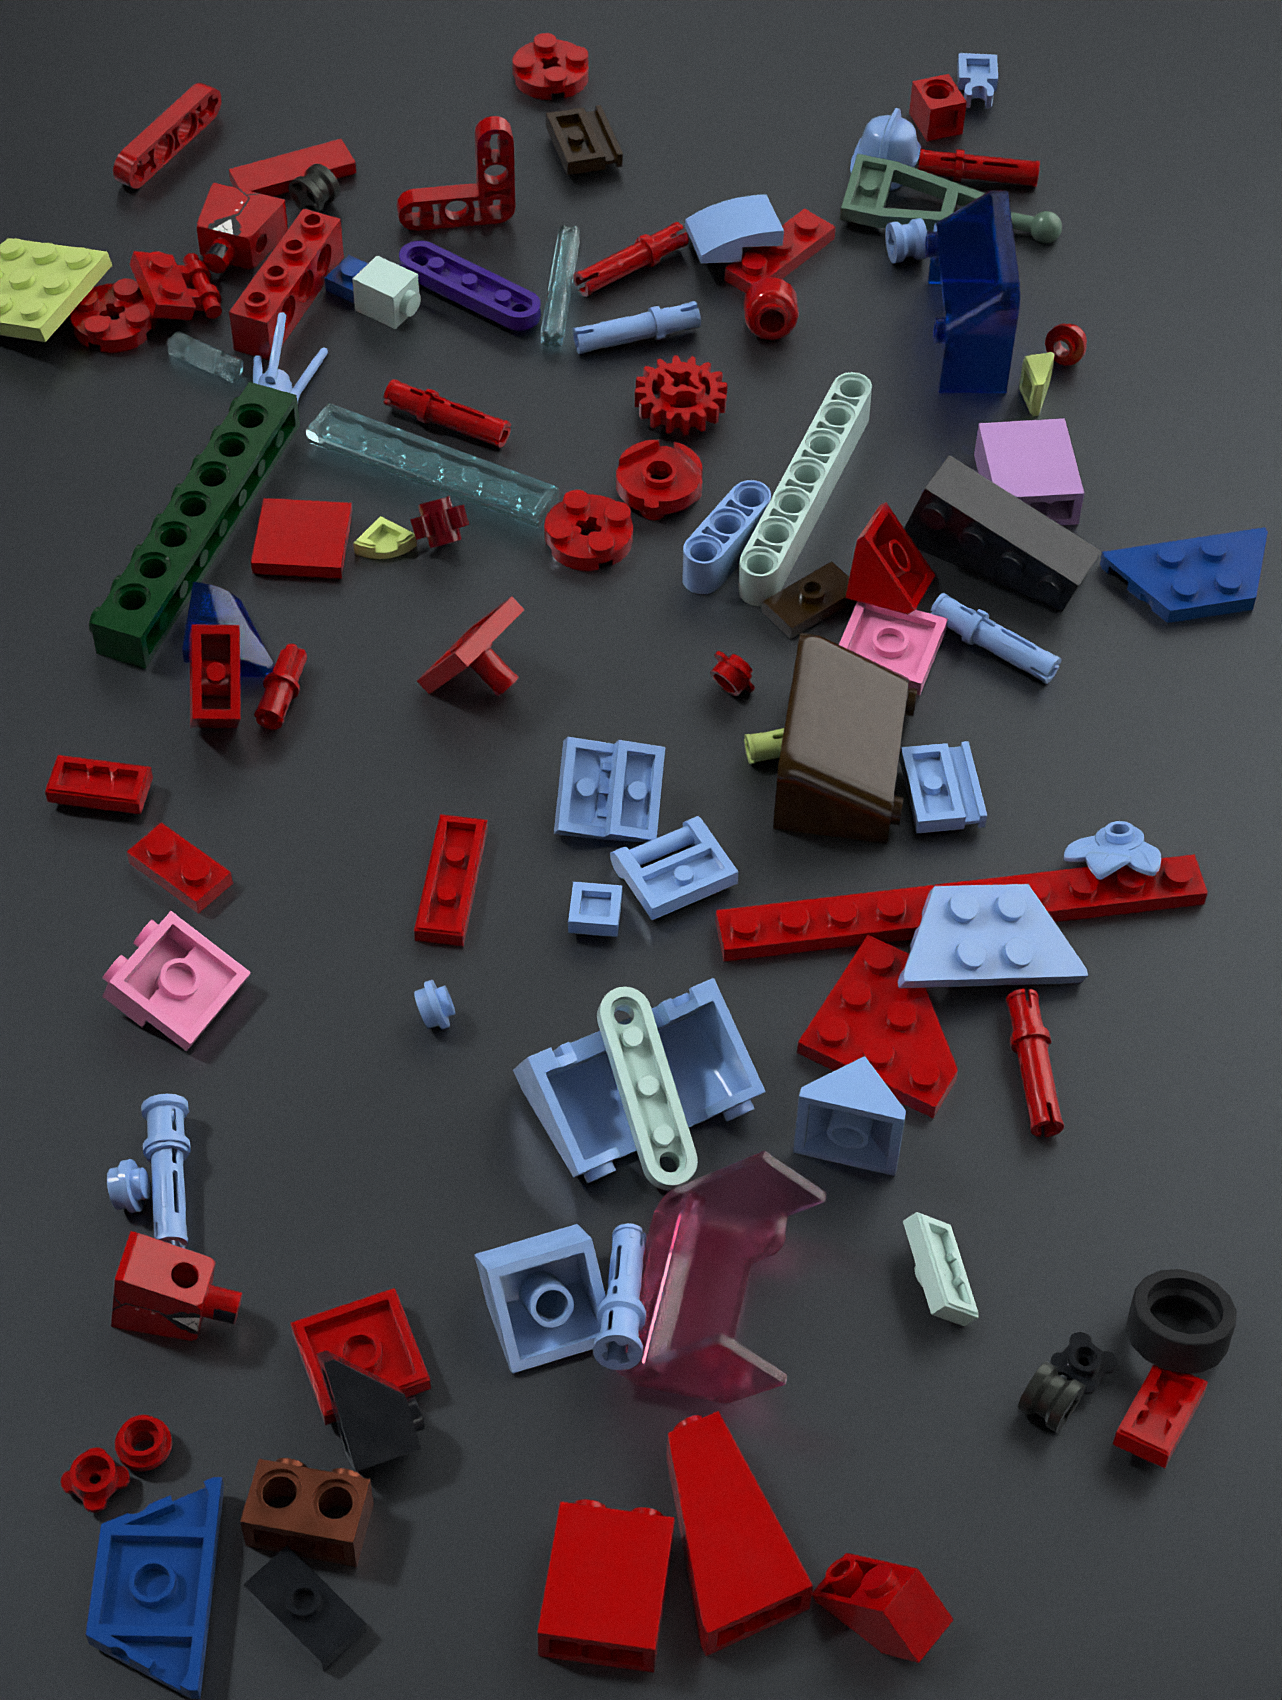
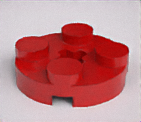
(564, 65)
(93, 323)
(655, 496)
(588, 511)

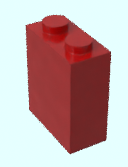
(606, 1585)

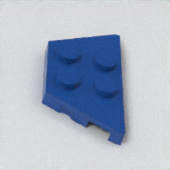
(1193, 574)
(158, 1587)

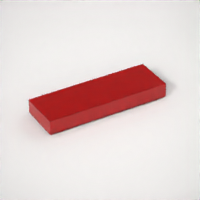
(274, 174)
(451, 880)

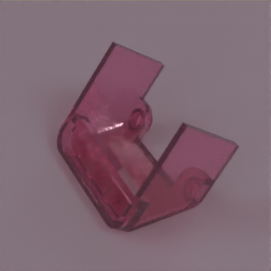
(699, 1272)

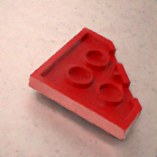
(885, 1024)

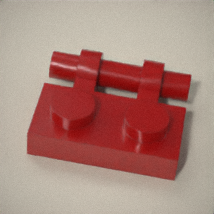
(166, 285)

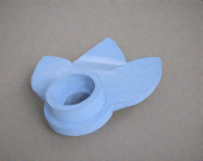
(1113, 848)

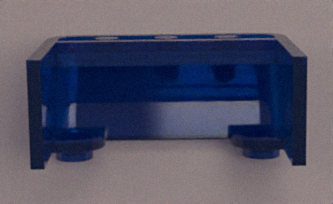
(980, 286)

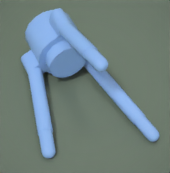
(278, 378)

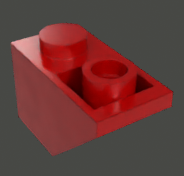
(884, 1605)

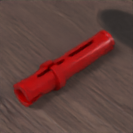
(977, 167)
(645, 252)
(433, 408)
(1031, 1044)

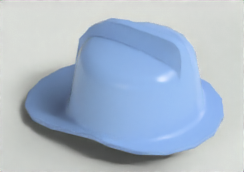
(889, 139)

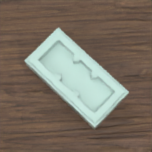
(940, 1269)

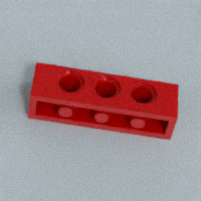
(286, 282)

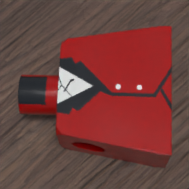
(239, 227)
(168, 1290)

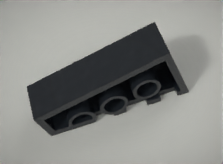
(998, 536)

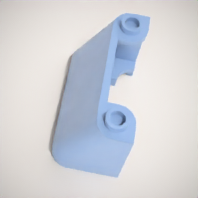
(580, 1100)

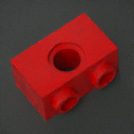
(215, 676)

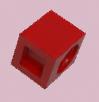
(937, 107)

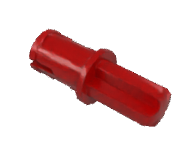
(281, 687)

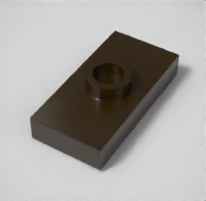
(808, 600)

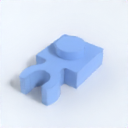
(977, 77)

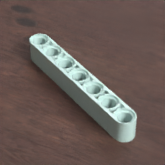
(804, 488)

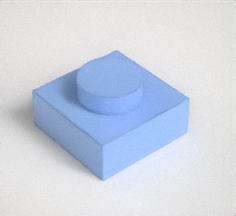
(595, 909)

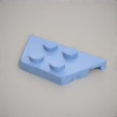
(988, 940)

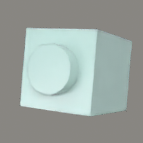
(386, 292)

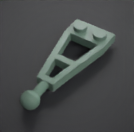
(871, 184)

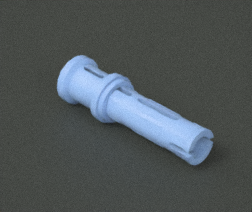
(166, 1151)
(621, 1312)

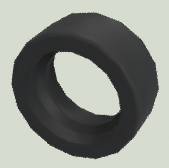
(1174, 1349)

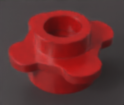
(732, 674)
(90, 1464)

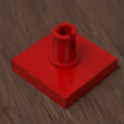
(475, 651)

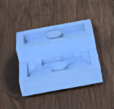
(730, 225)
(609, 790)

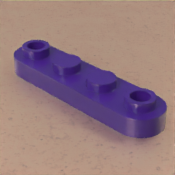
(471, 285)

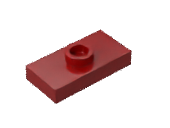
(99, 784)
(1160, 1415)

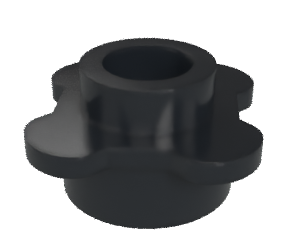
(1080, 1348)

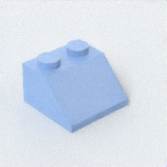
(543, 1296)

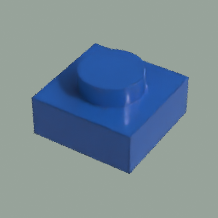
(340, 280)

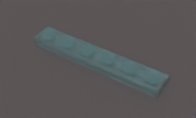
(433, 465)

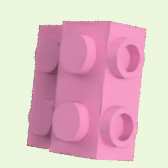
(174, 980)

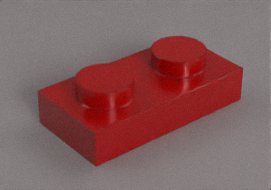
(179, 867)

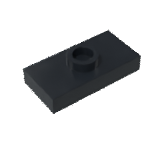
(305, 1607)

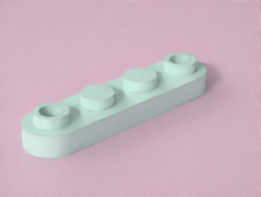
(647, 1088)

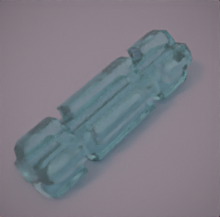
(205, 357)

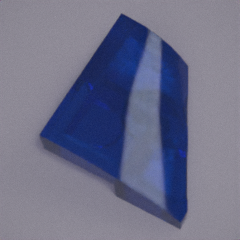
(219, 607)

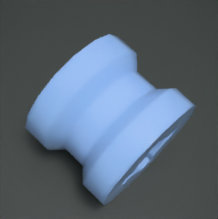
(906, 240)

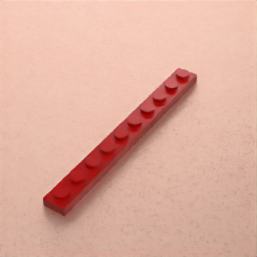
(897, 912)

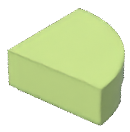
(384, 540)

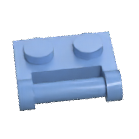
(680, 877)

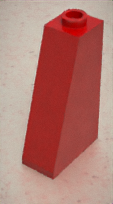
(732, 1543)

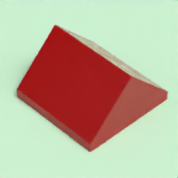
(888, 566)

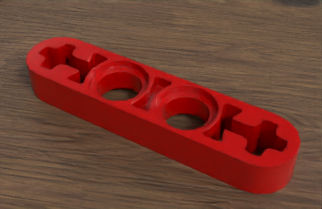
(167, 135)

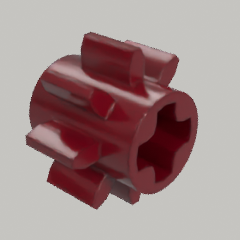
(439, 522)

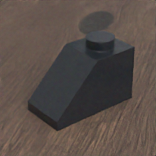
(370, 1413)

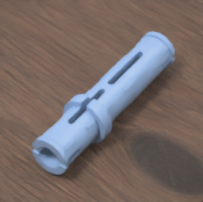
(632, 328)
(979, 629)

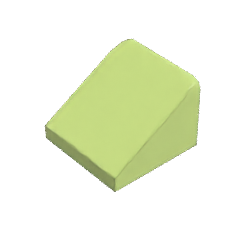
(1035, 380)

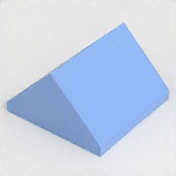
(850, 1119)

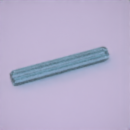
(560, 286)

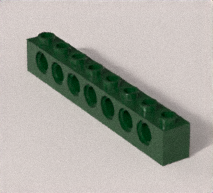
(194, 525)

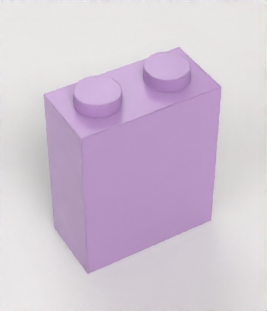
(1033, 464)

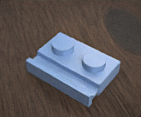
(942, 787)

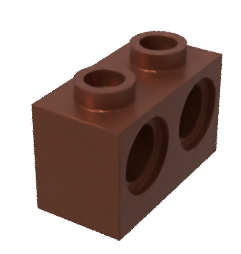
(303, 1521)

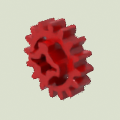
(680, 395)

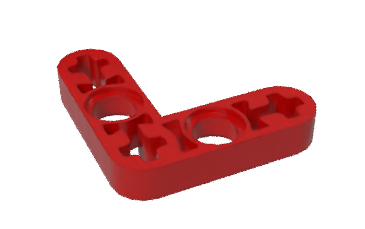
(484, 191)

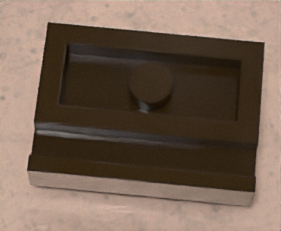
(583, 140)

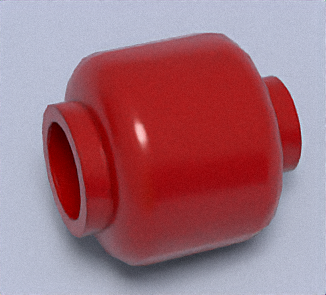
(771, 308)

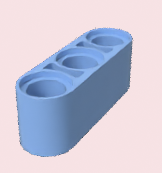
(718, 542)

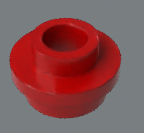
(1073, 337)
(139, 1429)

